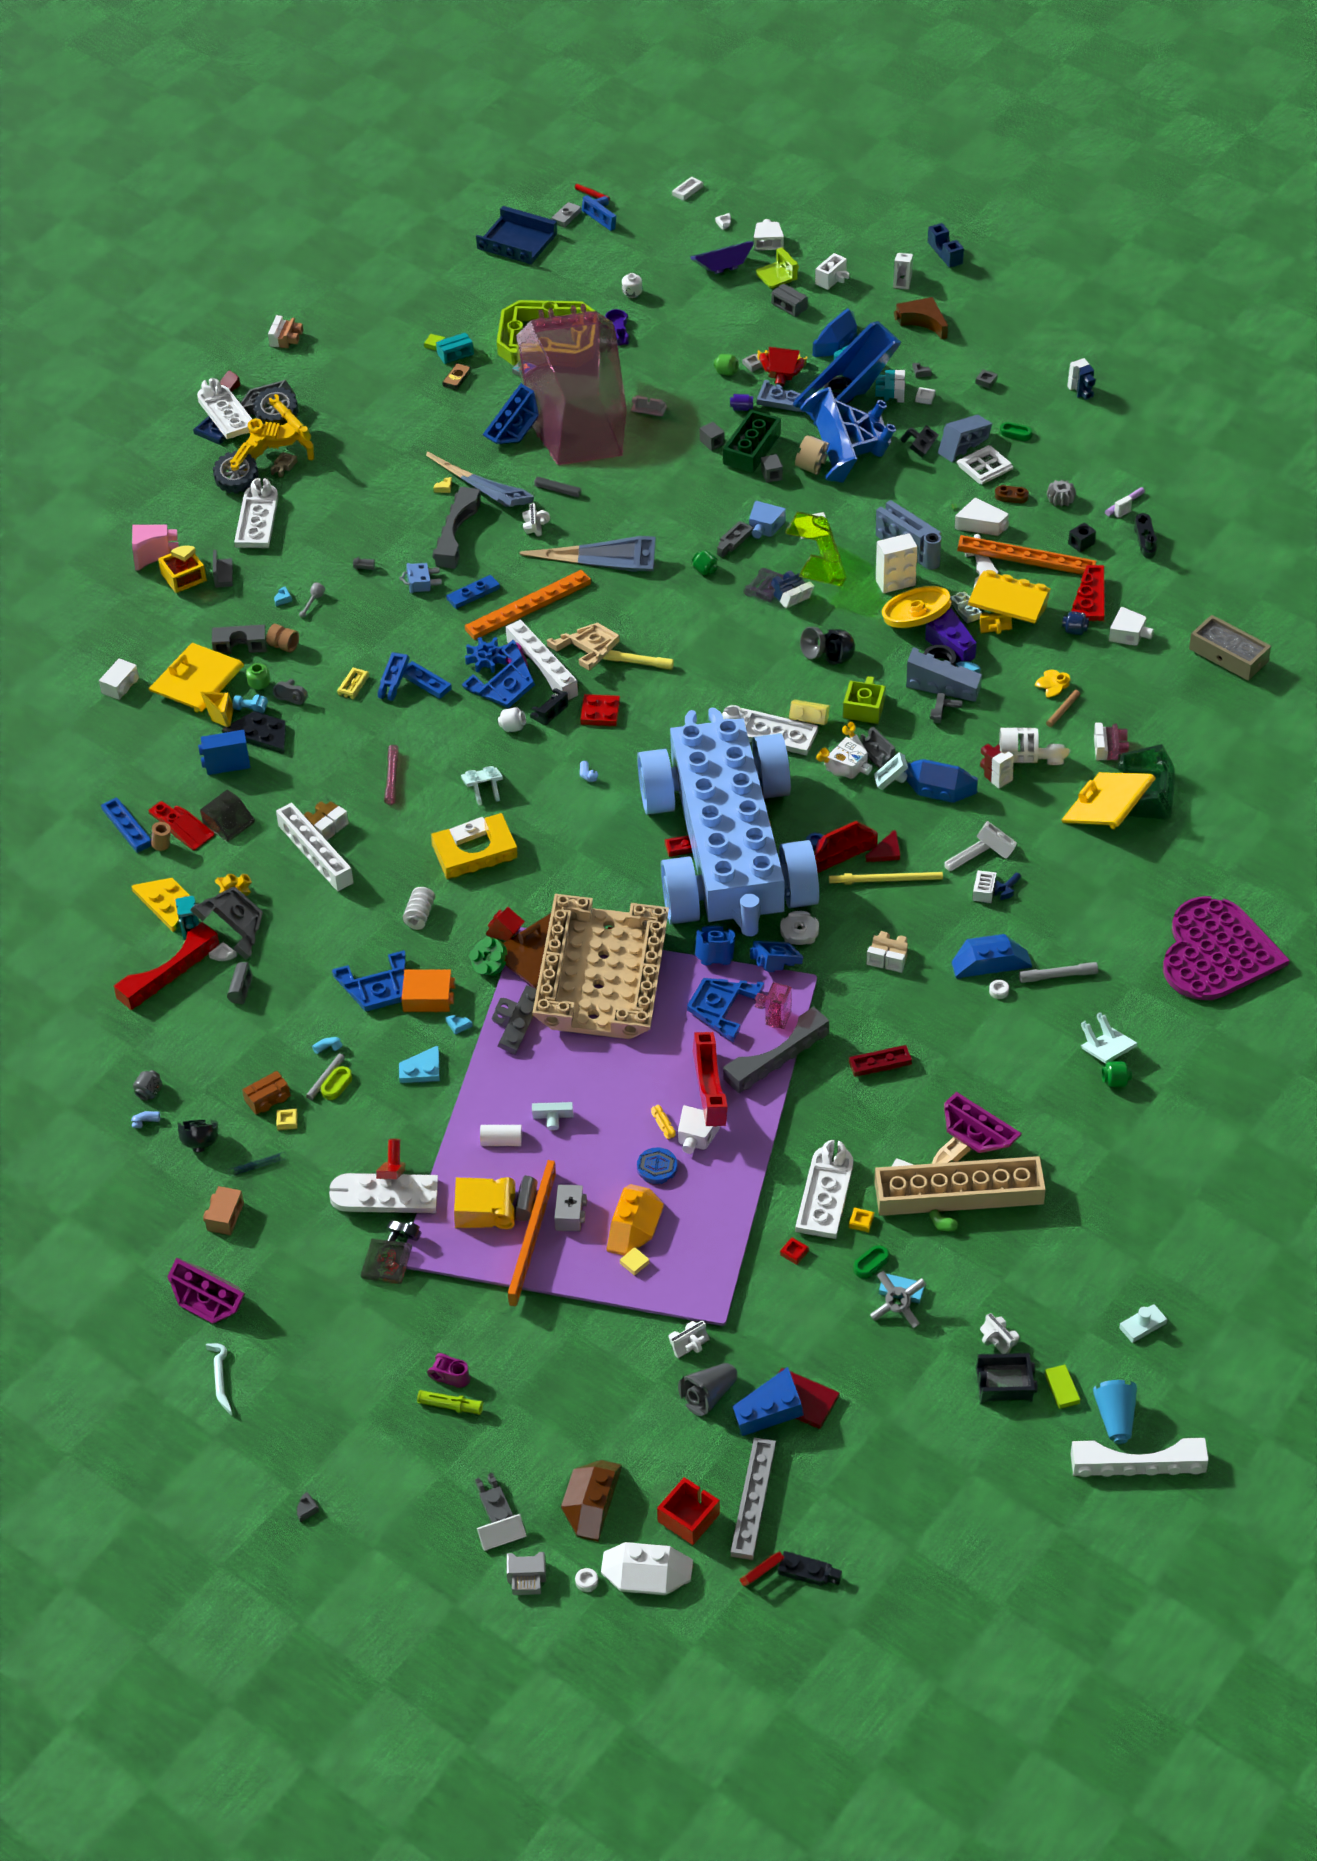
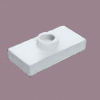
(468, 831)

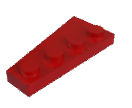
(1091, 593)

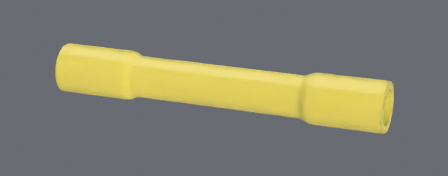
(658, 662)

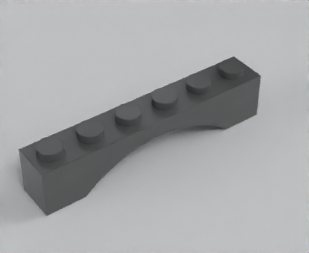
(465, 505)
(748, 1070)

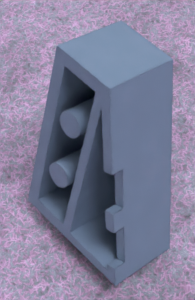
(962, 435)

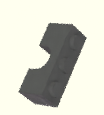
(227, 637)

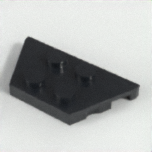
(261, 731)

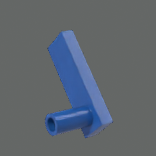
(598, 212)

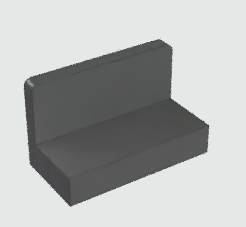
(222, 571)

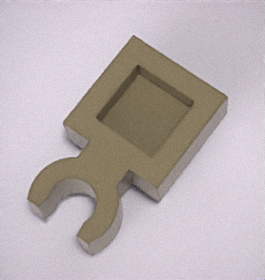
(282, 463)

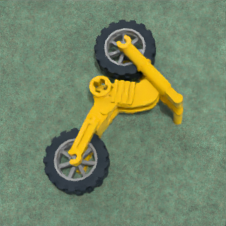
(274, 430)

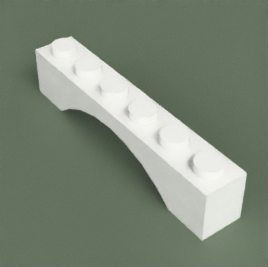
(550, 666)
(1094, 1459)

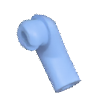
(145, 1116)

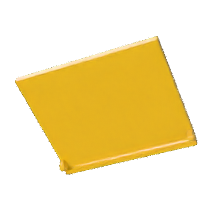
(196, 672)
(1108, 798)

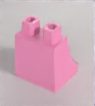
(151, 543)

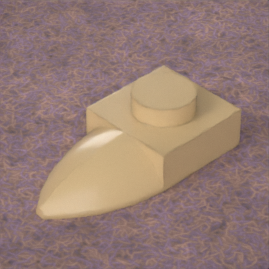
(951, 1151)

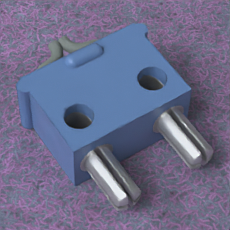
(419, 577)

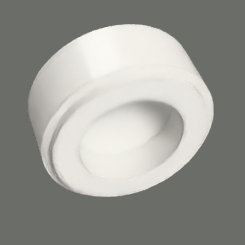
(999, 989)
(586, 1580)

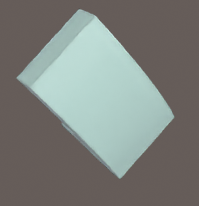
(966, 612)

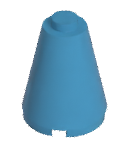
(1117, 1408)

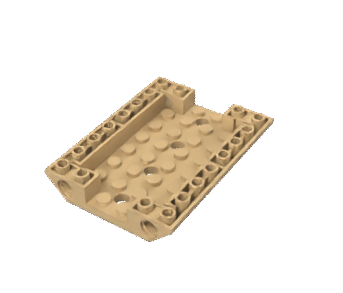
(574, 967)

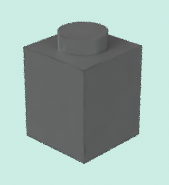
(712, 436)
(771, 468)

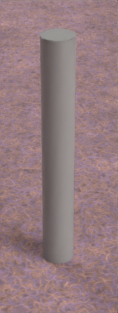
(317, 1086)

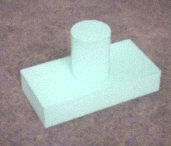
(892, 771)
(552, 1112)
(1143, 1323)

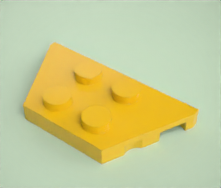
(160, 899)

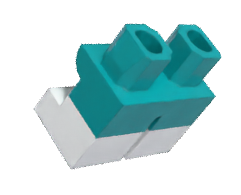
(891, 385)

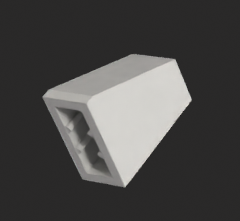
(982, 518)

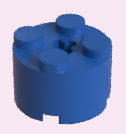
(715, 945)

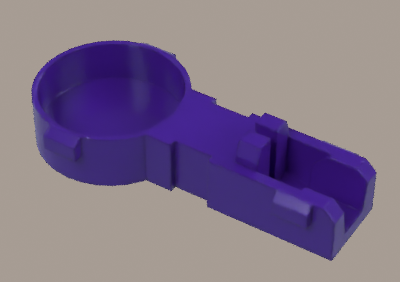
(619, 320)

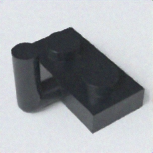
(922, 441)

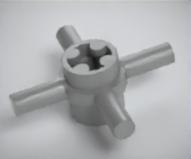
(906, 1301)

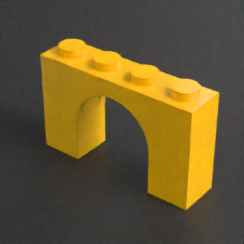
(458, 862)

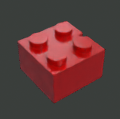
(685, 1514)

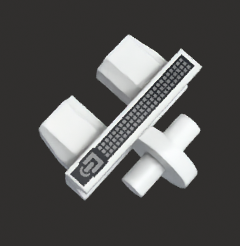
(534, 520)
(996, 1334)
(690, 1339)

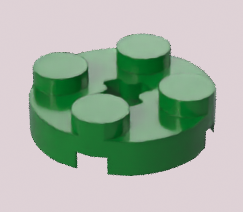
(480, 952)

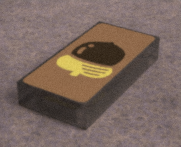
(456, 376)

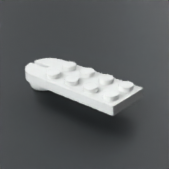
(223, 408)
(257, 515)
(796, 734)
(825, 1191)
(367, 1194)

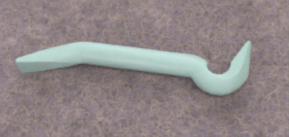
(218, 1370)

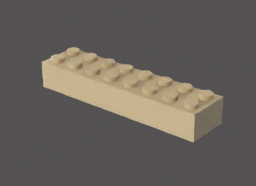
(959, 1185)

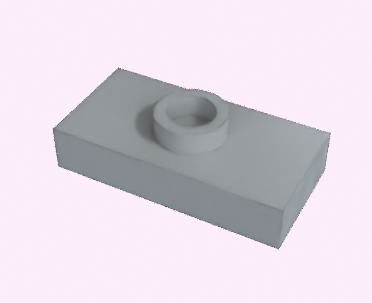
(566, 214)

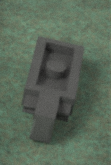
(734, 538)

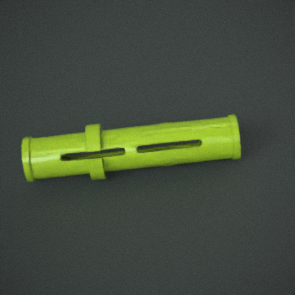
(459, 1403)

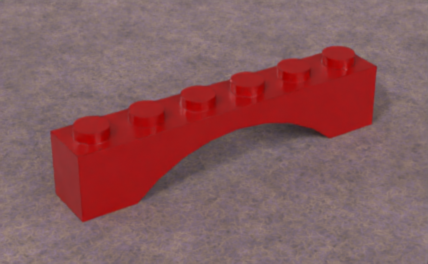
(138, 987)
(712, 1097)

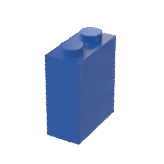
(224, 752)

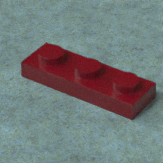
(880, 1060)

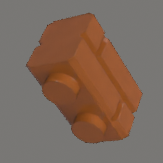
(266, 1092)

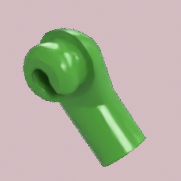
(943, 1223)

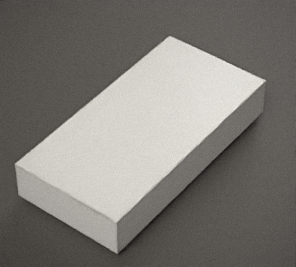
(687, 188)
(501, 1532)

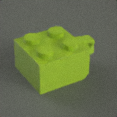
(864, 701)

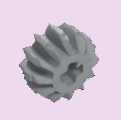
(1061, 493)

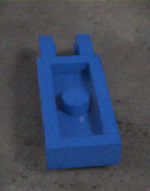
(393, 675)

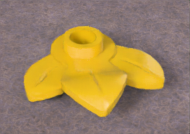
(1053, 682)

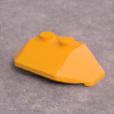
(634, 1219)

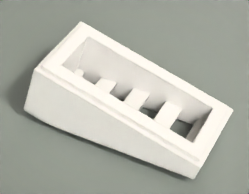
(987, 893)

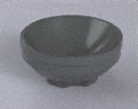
(809, 642)

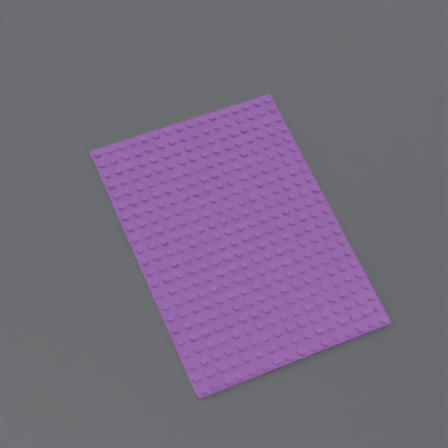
(612, 1092)

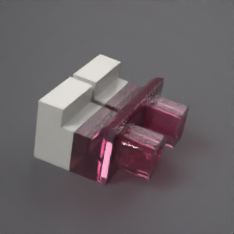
(1107, 742)

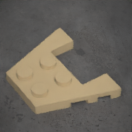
(593, 639)

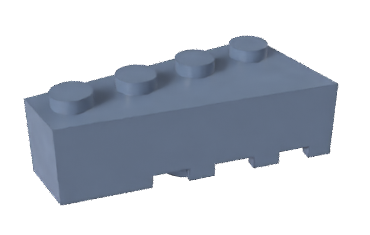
(941, 677)

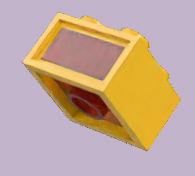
(180, 573)

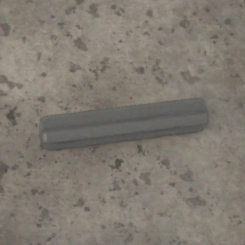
(557, 487)

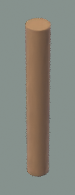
(1061, 710)

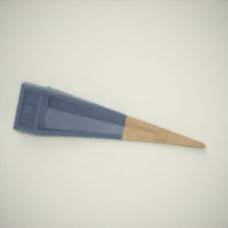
(502, 493)
(623, 554)

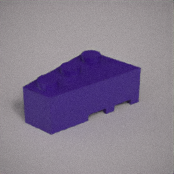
(951, 632)

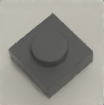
(986, 378)

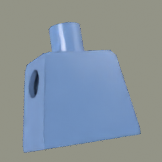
(766, 519)

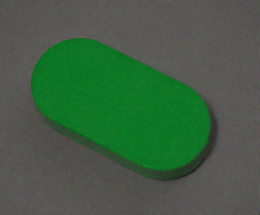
(1016, 431)
(871, 1261)

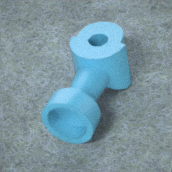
(258, 703)

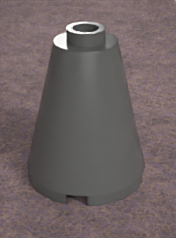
(706, 1387)

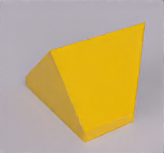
(219, 707)

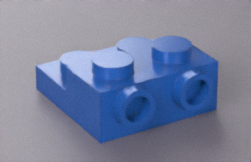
(774, 955)

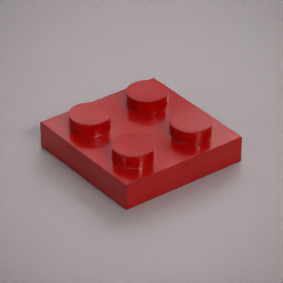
(600, 710)

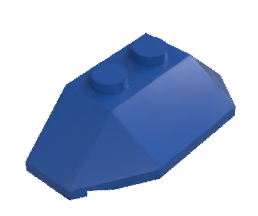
(836, 335)
(514, 418)
(940, 780)
(989, 956)

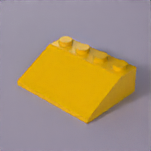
(1009, 596)

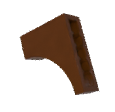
(922, 313)

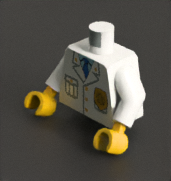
(848, 757)

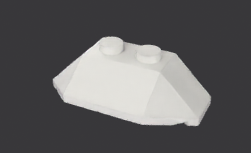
(646, 1568)

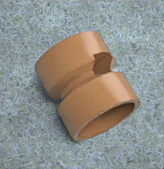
(282, 638)

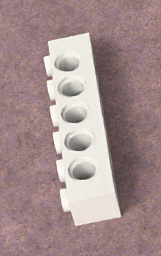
(314, 847)

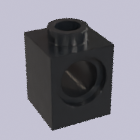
(1082, 537)

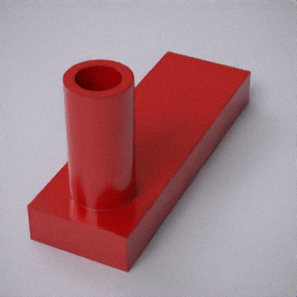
(393, 1168)

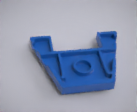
(508, 684)
(376, 989)
(714, 1000)

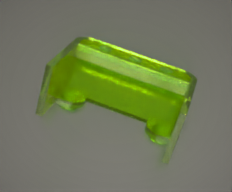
(828, 566)

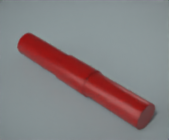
(590, 192)

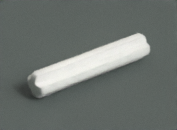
(966, 855)

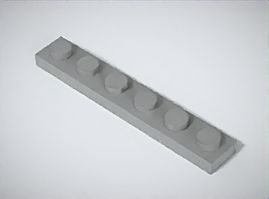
(753, 1499)

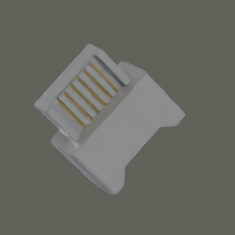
(526, 1573)

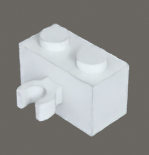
(831, 271)

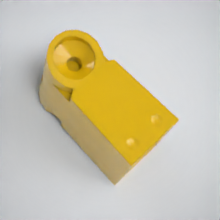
(484, 1203)

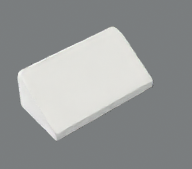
(997, 839)

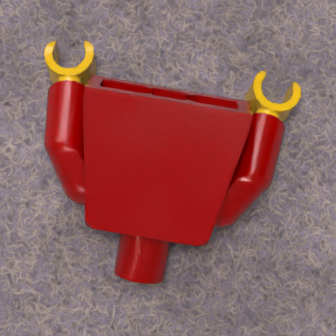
(781, 363)

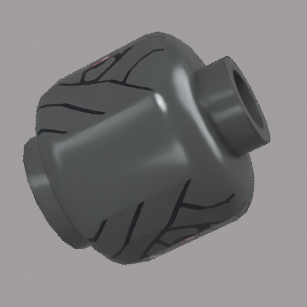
(147, 1085)

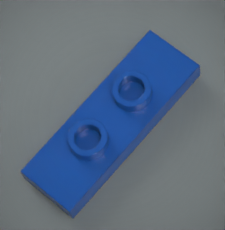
(473, 591)

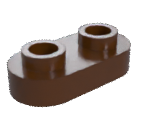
(1011, 494)

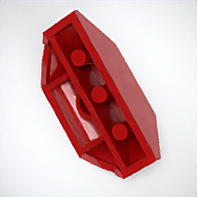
(844, 844)

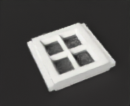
(985, 464)

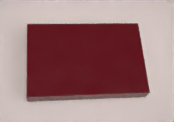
(815, 1400)

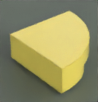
(443, 486)
(183, 552)

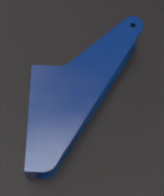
(859, 362)

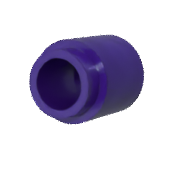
(741, 402)

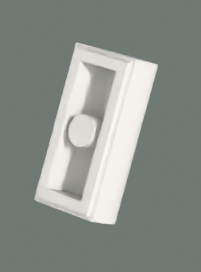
(500, 1135)

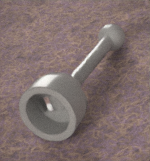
(317, 591)

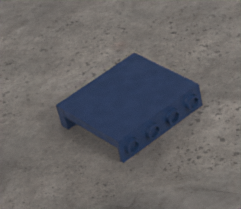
(518, 235)

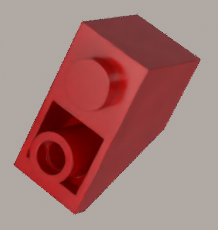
(504, 924)

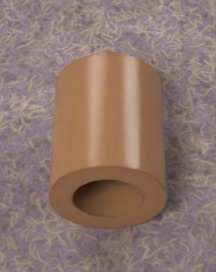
(161, 836)

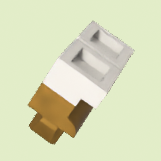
(327, 819)

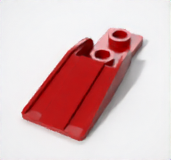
(183, 824)

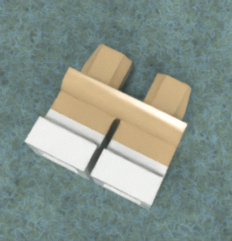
(888, 952)

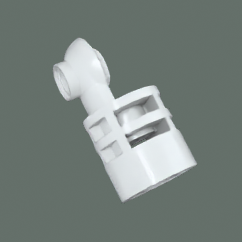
(1029, 748)

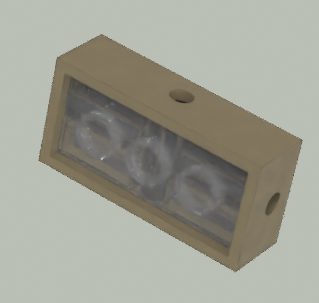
(1229, 647)

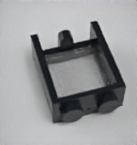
(1005, 1377)

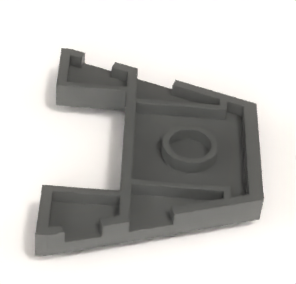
(235, 911)

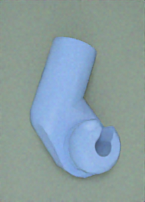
(586, 774)

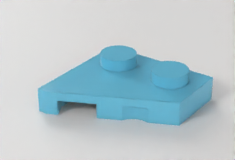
(420, 1067)

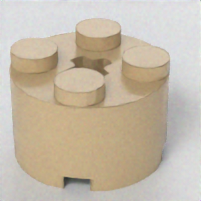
(812, 454)

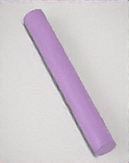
(1134, 495)

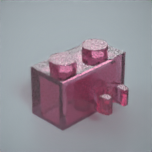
(776, 1004)

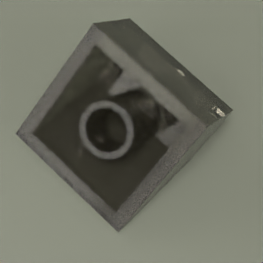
(226, 816)

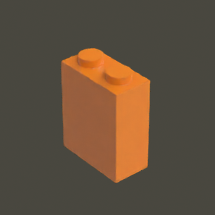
(427, 990)

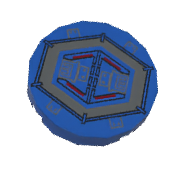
(657, 1165)

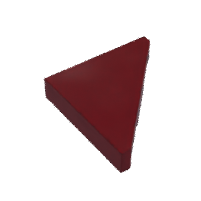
(886, 850)

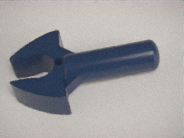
(1008, 893)

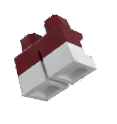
(997, 765)

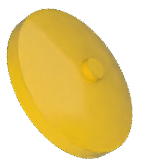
(916, 606)

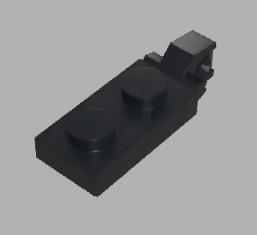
(808, 1570)

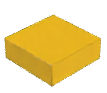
(861, 1220)

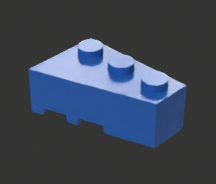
(769, 1404)

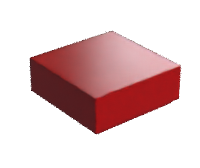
(794, 1251)

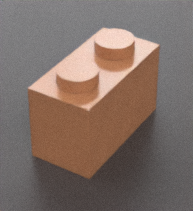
(223, 1210)

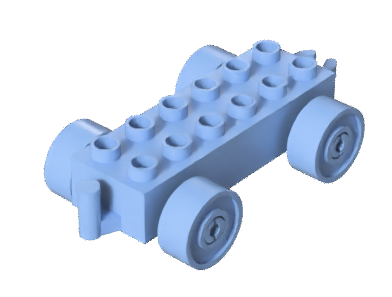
(727, 823)

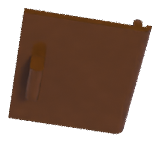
(527, 950)

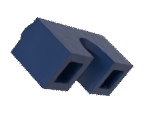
(950, 252)

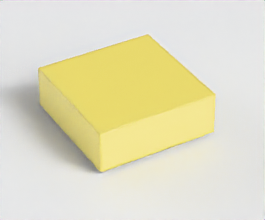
(287, 1119)
(634, 1261)

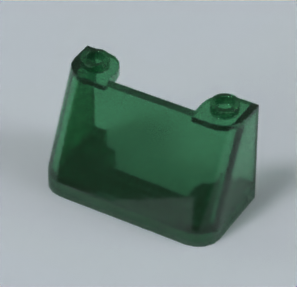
(1158, 798)

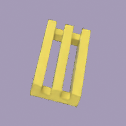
(356, 683)

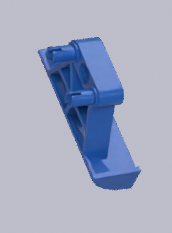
(847, 431)

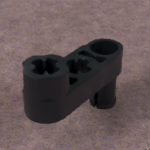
(1144, 526)

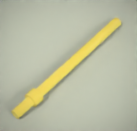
(848, 878)

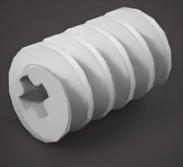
(418, 907)

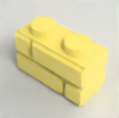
(809, 712)

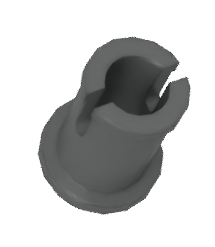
(363, 563)

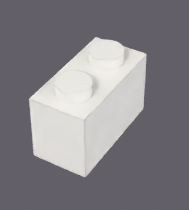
(119, 679)

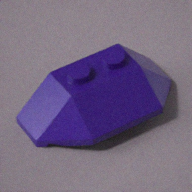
(724, 258)

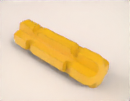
(663, 1122)

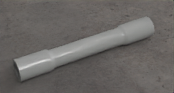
(1036, 975)

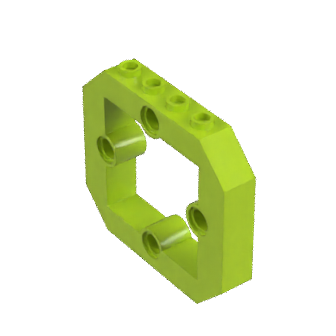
(526, 310)

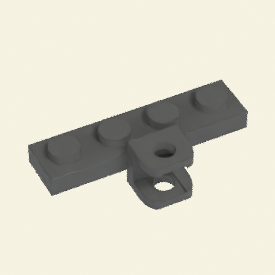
(516, 1019)

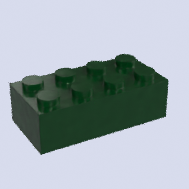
(751, 441)

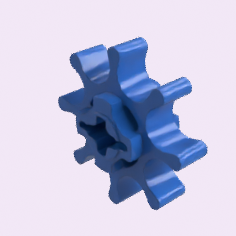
(485, 654)

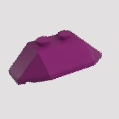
(977, 1126)
(204, 1291)

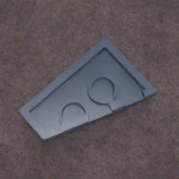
(777, 397)

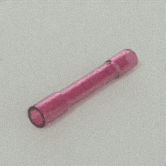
(390, 790)

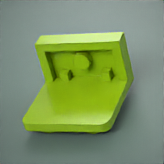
(780, 272)

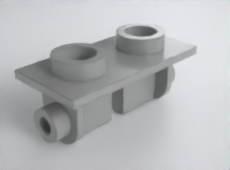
(654, 407)

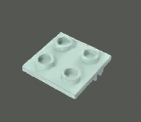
(472, 778)
(1109, 1045)

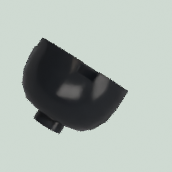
(839, 646)
(198, 1134)

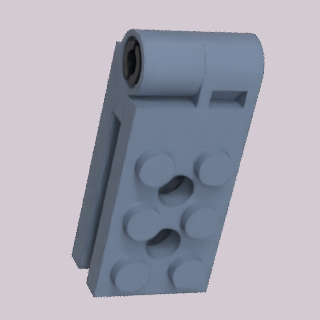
(898, 521)

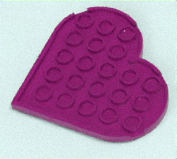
(1217, 950)

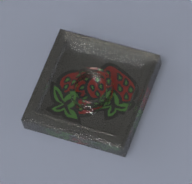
(386, 1261)

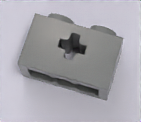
(569, 1207)

